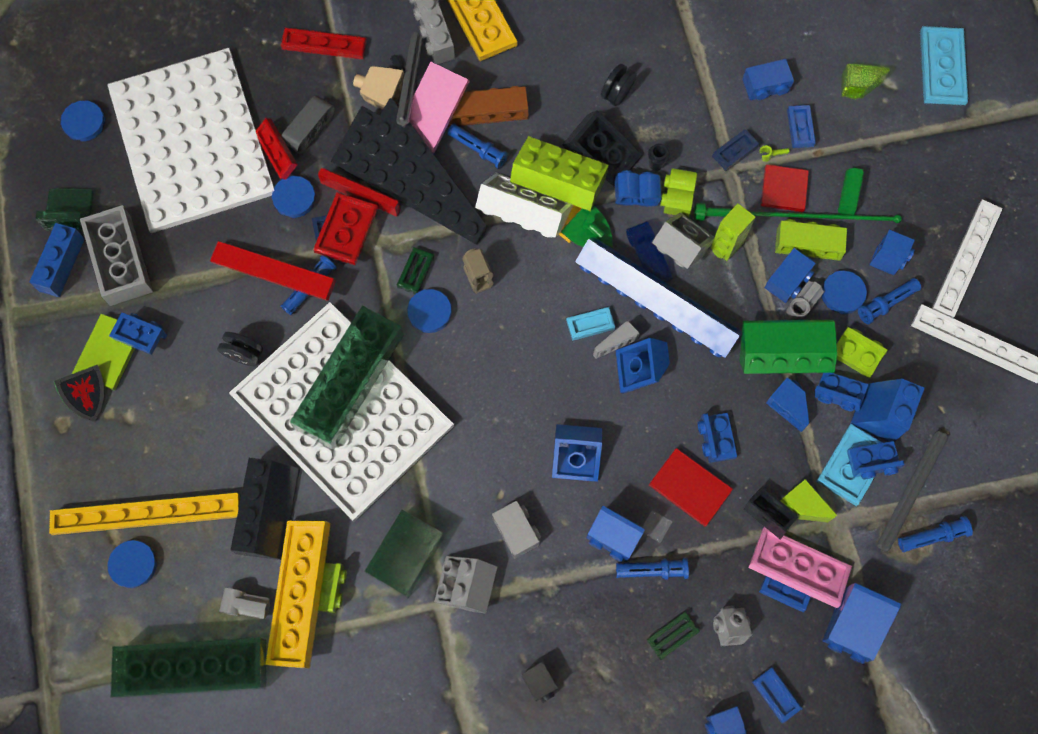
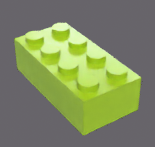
(559, 173)

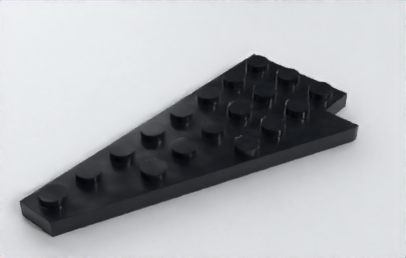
(406, 169)

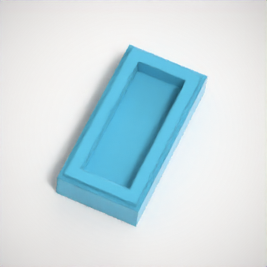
(590, 323)

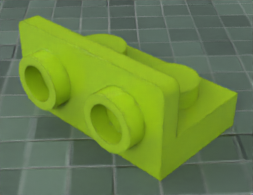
(859, 351)
(330, 595)

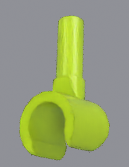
(768, 149)

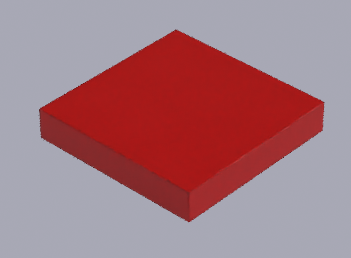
(784, 188)

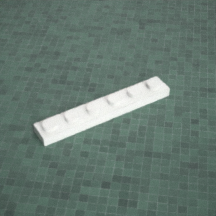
(966, 258)
(976, 342)

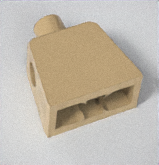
(380, 85)

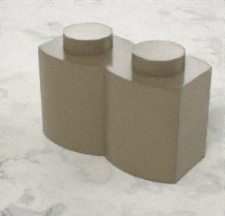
(477, 270)

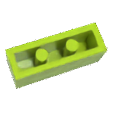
(732, 232)
(811, 239)

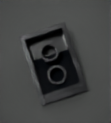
(604, 143)

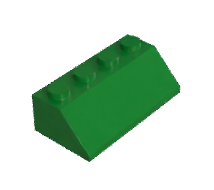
(788, 346)

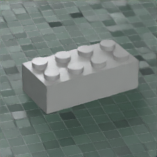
(116, 255)

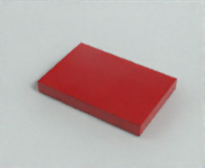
(345, 228)
(690, 487)

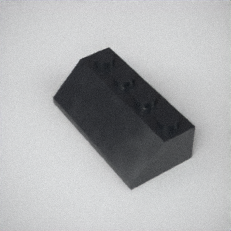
(264, 509)

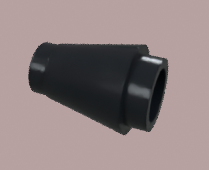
(657, 155)

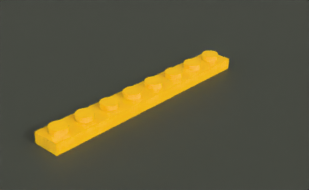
(144, 513)

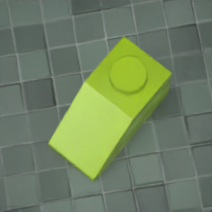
(808, 504)

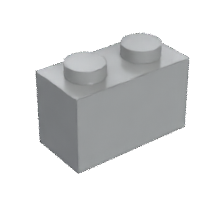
(516, 529)

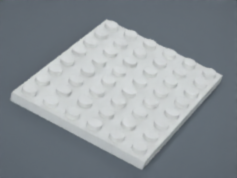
(190, 140)
(380, 443)

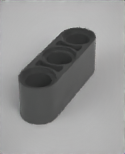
(308, 124)

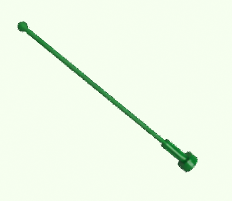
(701, 211)

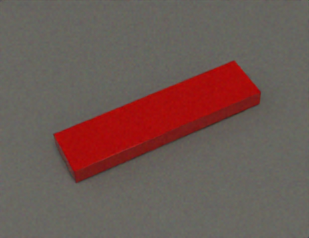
(323, 43)
(358, 191)

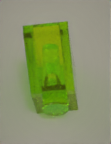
(861, 80)

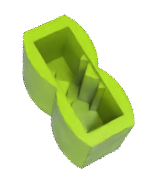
(679, 192)

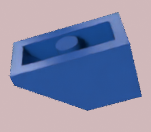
(791, 403)

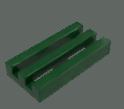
(408, 287)
(689, 624)

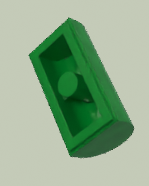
(850, 191)

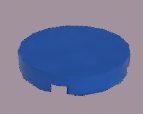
(82, 120)
(293, 196)
(844, 292)
(429, 310)
(132, 564)

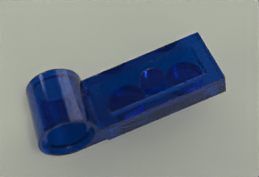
(651, 258)

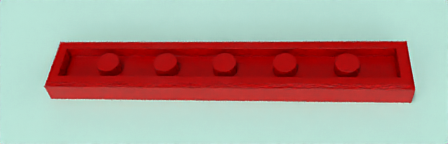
(273, 271)

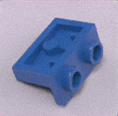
(137, 333)
(841, 391)
(717, 437)
(874, 459)

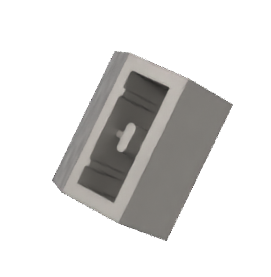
(466, 584)

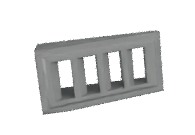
(619, 338)

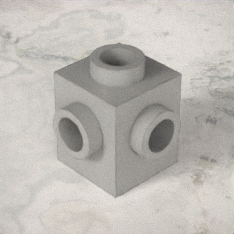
(732, 626)

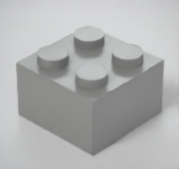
(683, 240)

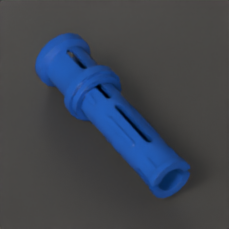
(485, 150)
(323, 267)
(881, 305)
(945, 532)
(622, 569)

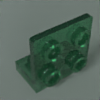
(66, 208)

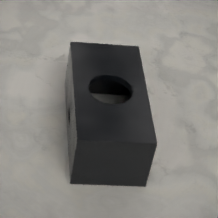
(765, 501)

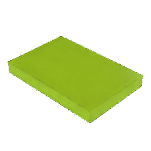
(105, 352)

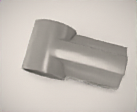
(804, 301)
(239, 603)

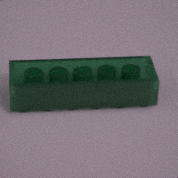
(347, 377)
(188, 668)

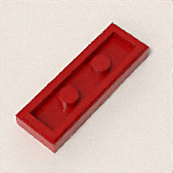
(276, 148)

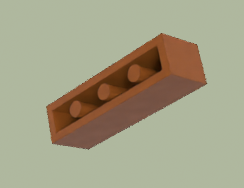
(491, 106)

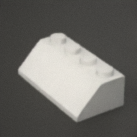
(522, 206)

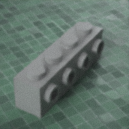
(434, 30)

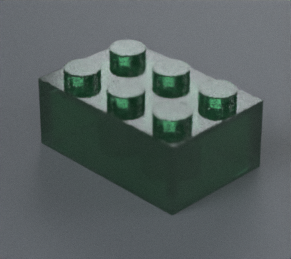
(404, 553)

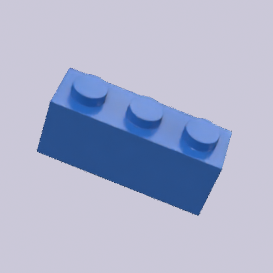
(57, 260)

